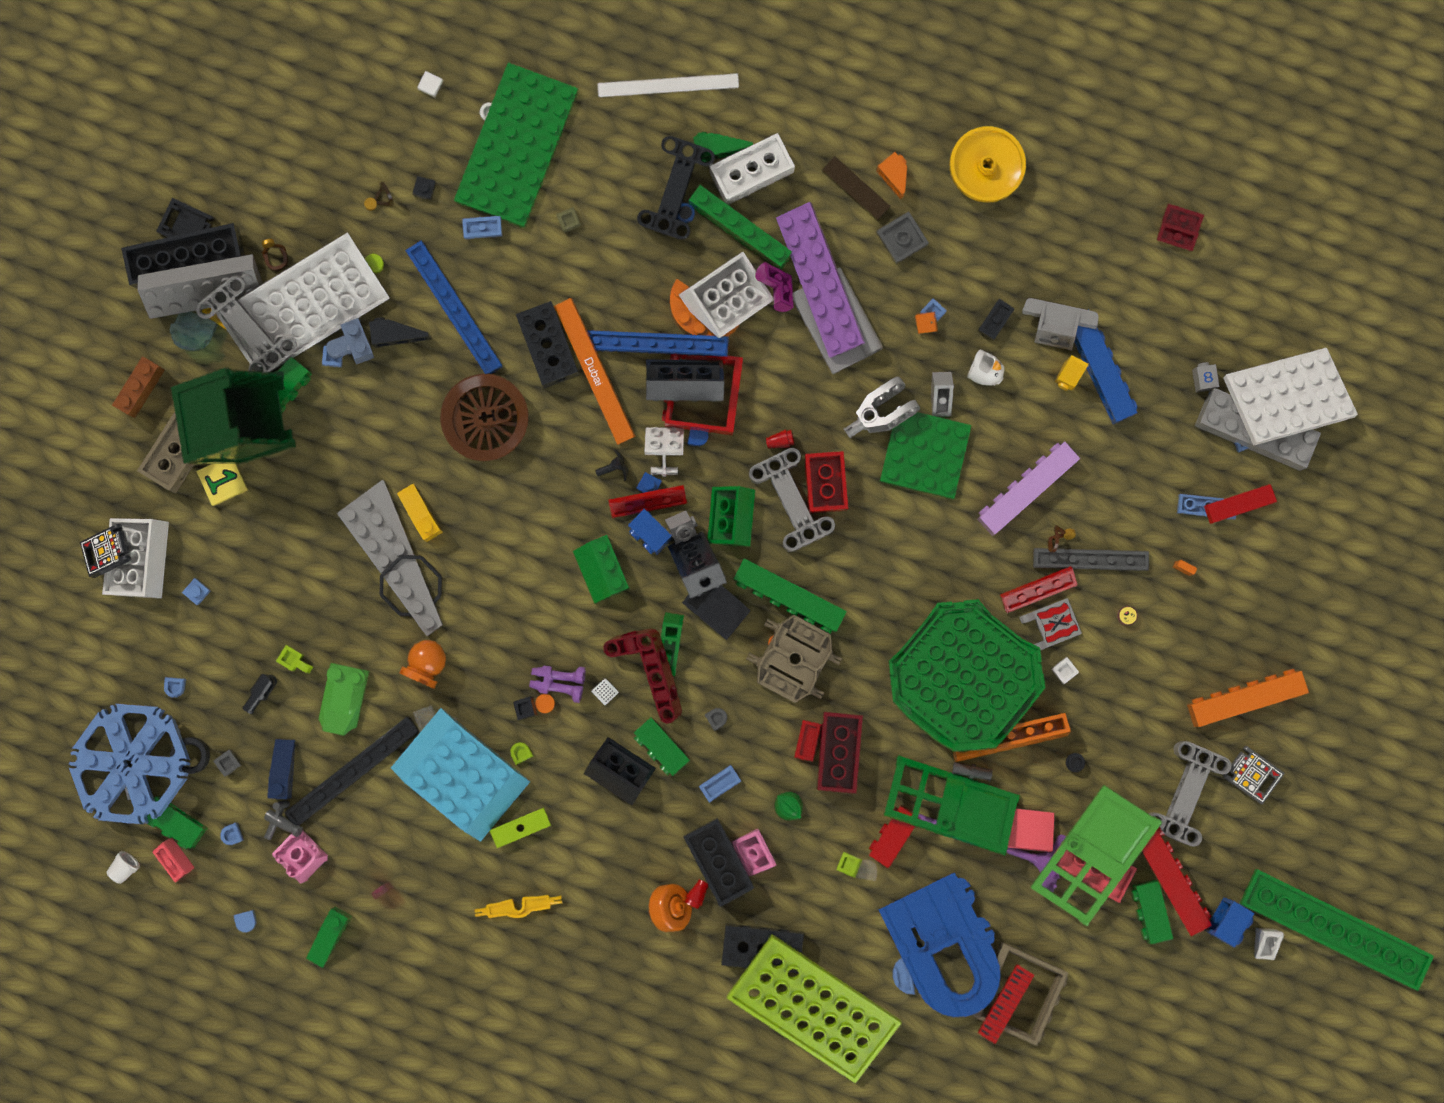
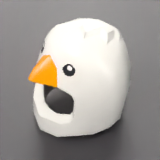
(986, 369)

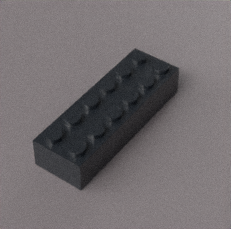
(182, 251)

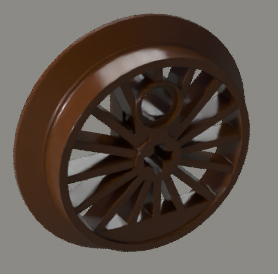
(453, 424)

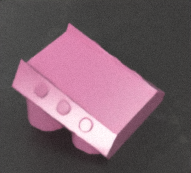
(300, 856)

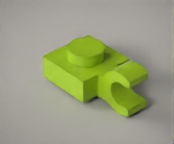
(291, 660)

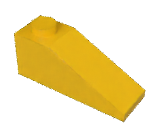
(419, 513)

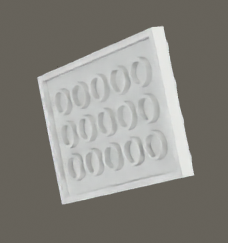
(1290, 396)

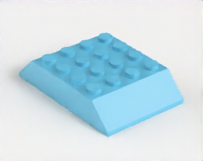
(460, 775)

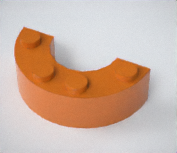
(684, 318)

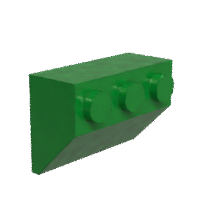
(731, 516)
(601, 569)

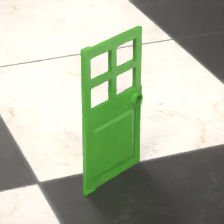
(1108, 839)

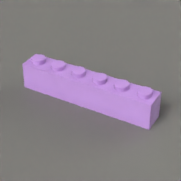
(1028, 489)

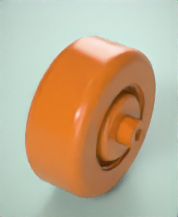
(668, 908)

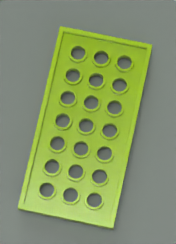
(816, 1022)

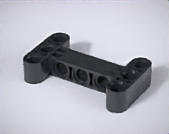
(676, 187)

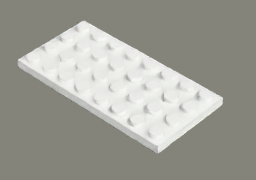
(311, 299)

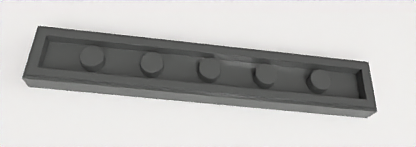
(1091, 559)

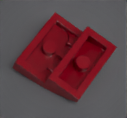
(1180, 227)

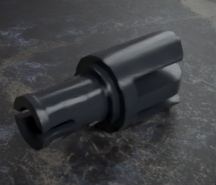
(260, 692)

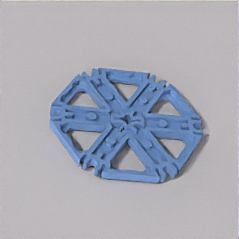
(142, 764)

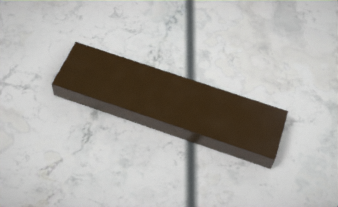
(856, 188)

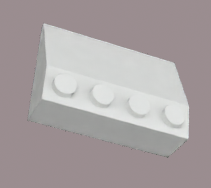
(727, 296)
(145, 571)

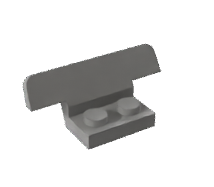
(1058, 322)

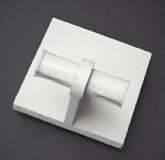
(664, 442)

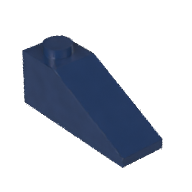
(282, 770)

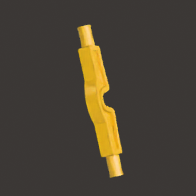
(529, 904)

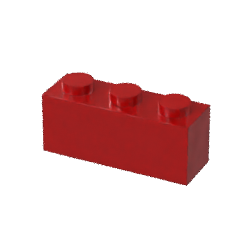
(892, 839)

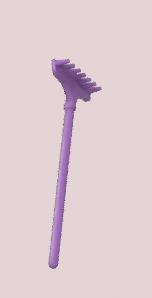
(1039, 860)

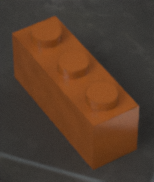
(138, 387)

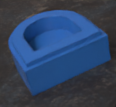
(697, 437)

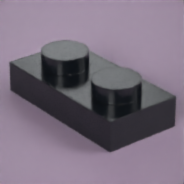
(996, 319)

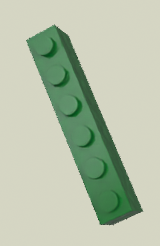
(740, 228)
(789, 595)

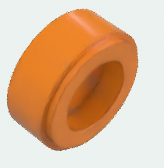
(545, 703)

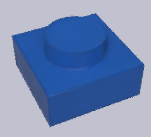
(648, 483)

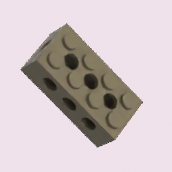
(163, 452)

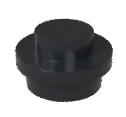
(1075, 762)

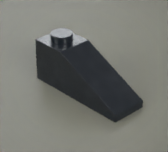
(391, 333)

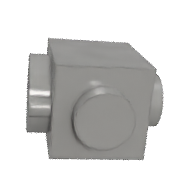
(681, 527)

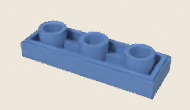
(1195, 504)

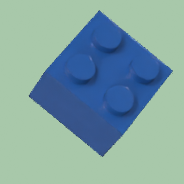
(650, 532)
(1230, 922)

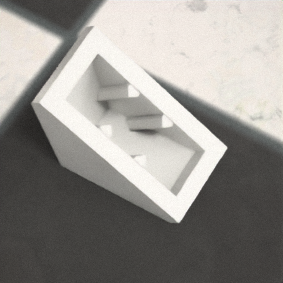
(1267, 943)

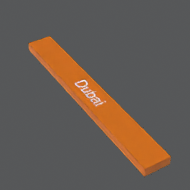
(594, 371)

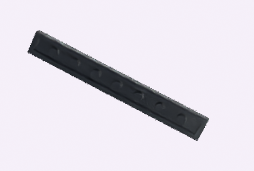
(352, 771)

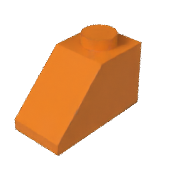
(894, 172)

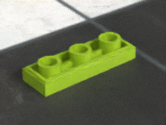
(509, 832)

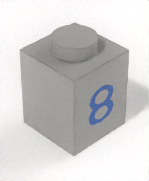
(1205, 377)

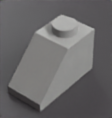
(942, 393)

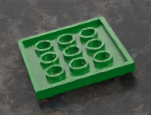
(926, 455)

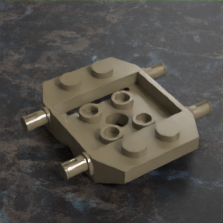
(779, 652)

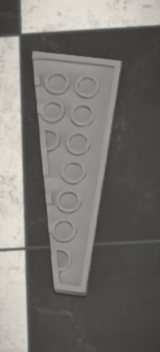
(382, 536)

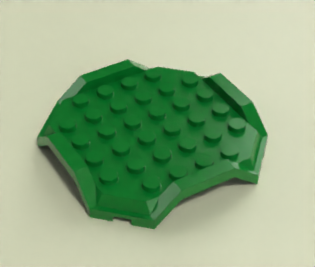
(966, 677)

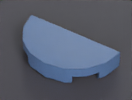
(902, 977)

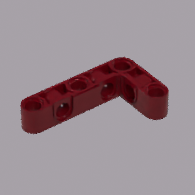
(654, 662)

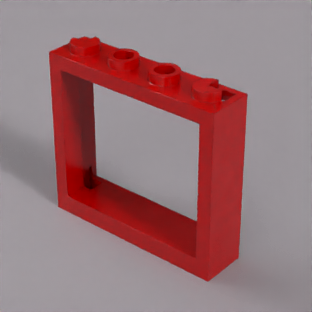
(729, 429)

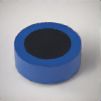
(686, 213)

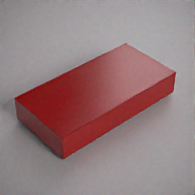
(807, 740)

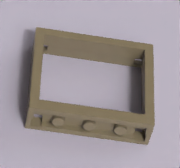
(1052, 998)

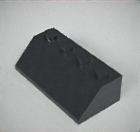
(684, 380)

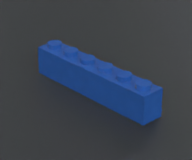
(1105, 374)

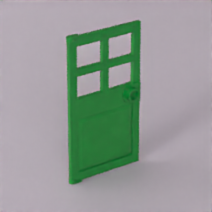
(967, 808)

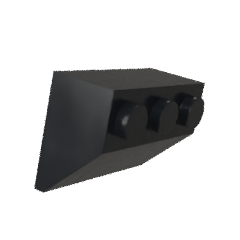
(619, 770)

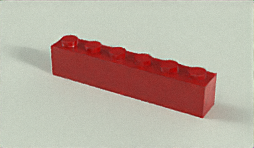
(1175, 884)

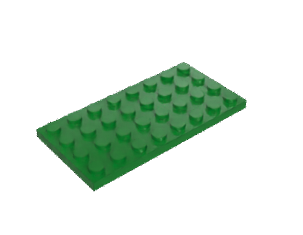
(516, 145)

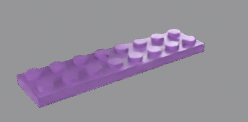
(820, 280)

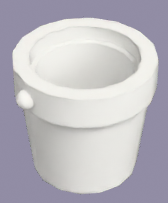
(122, 867)

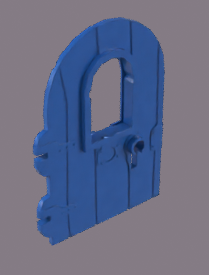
(943, 918)

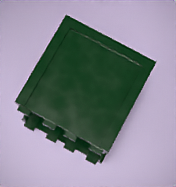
(231, 417)

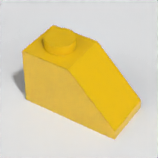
(1071, 373)

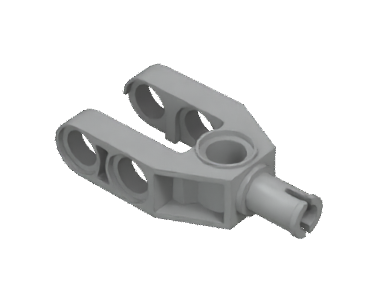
(874, 400)

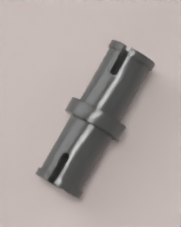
(972, 771)

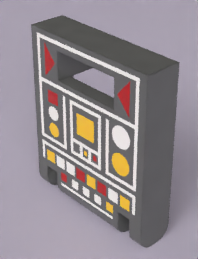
(1251, 772)

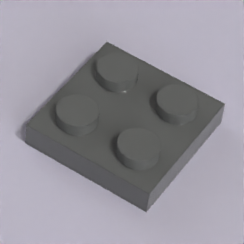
(902, 237)

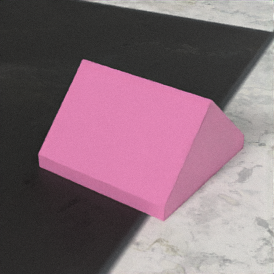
(753, 852)

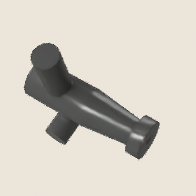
(277, 820)

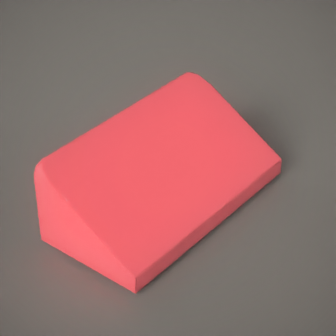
(173, 859)

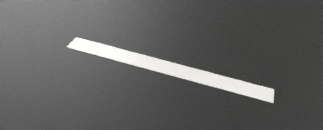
(668, 85)

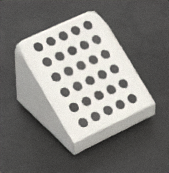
(605, 691)

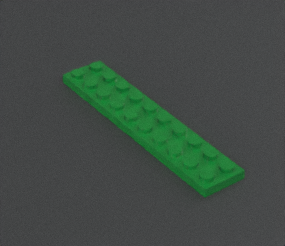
(1336, 929)

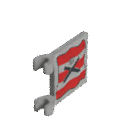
(1054, 622)

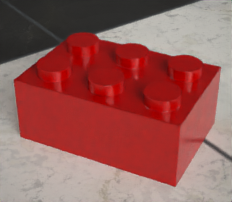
(826, 482)

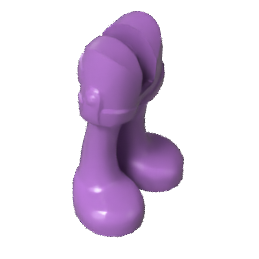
(550, 675)

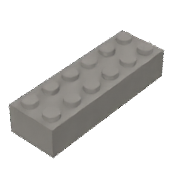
(184, 287)
(1223, 419)

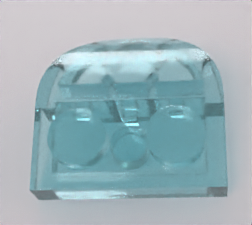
(192, 332)

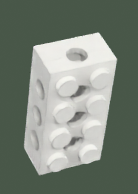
(755, 157)

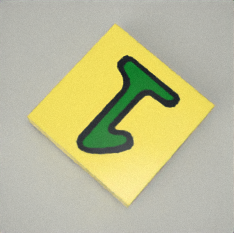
(222, 482)

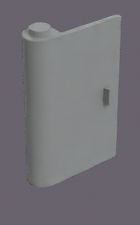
(850, 357)

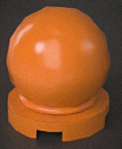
(425, 661)

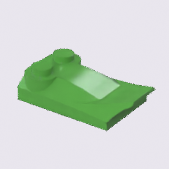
(342, 698)

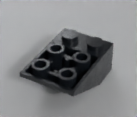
(718, 610)

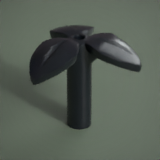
(616, 464)

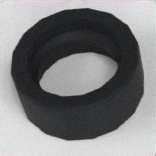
(205, 755)

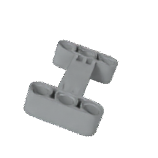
(246, 325)
(791, 499)
(1189, 791)

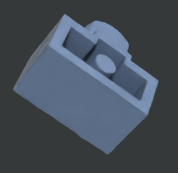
(352, 342)

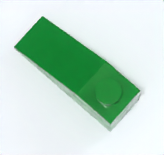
(721, 145)
(671, 637)
(328, 936)

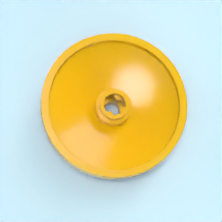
(991, 148)

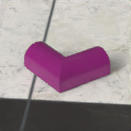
(781, 284)

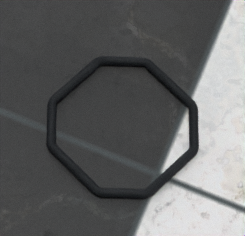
(393, 564)

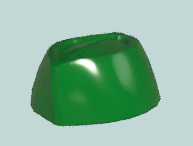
(788, 806)

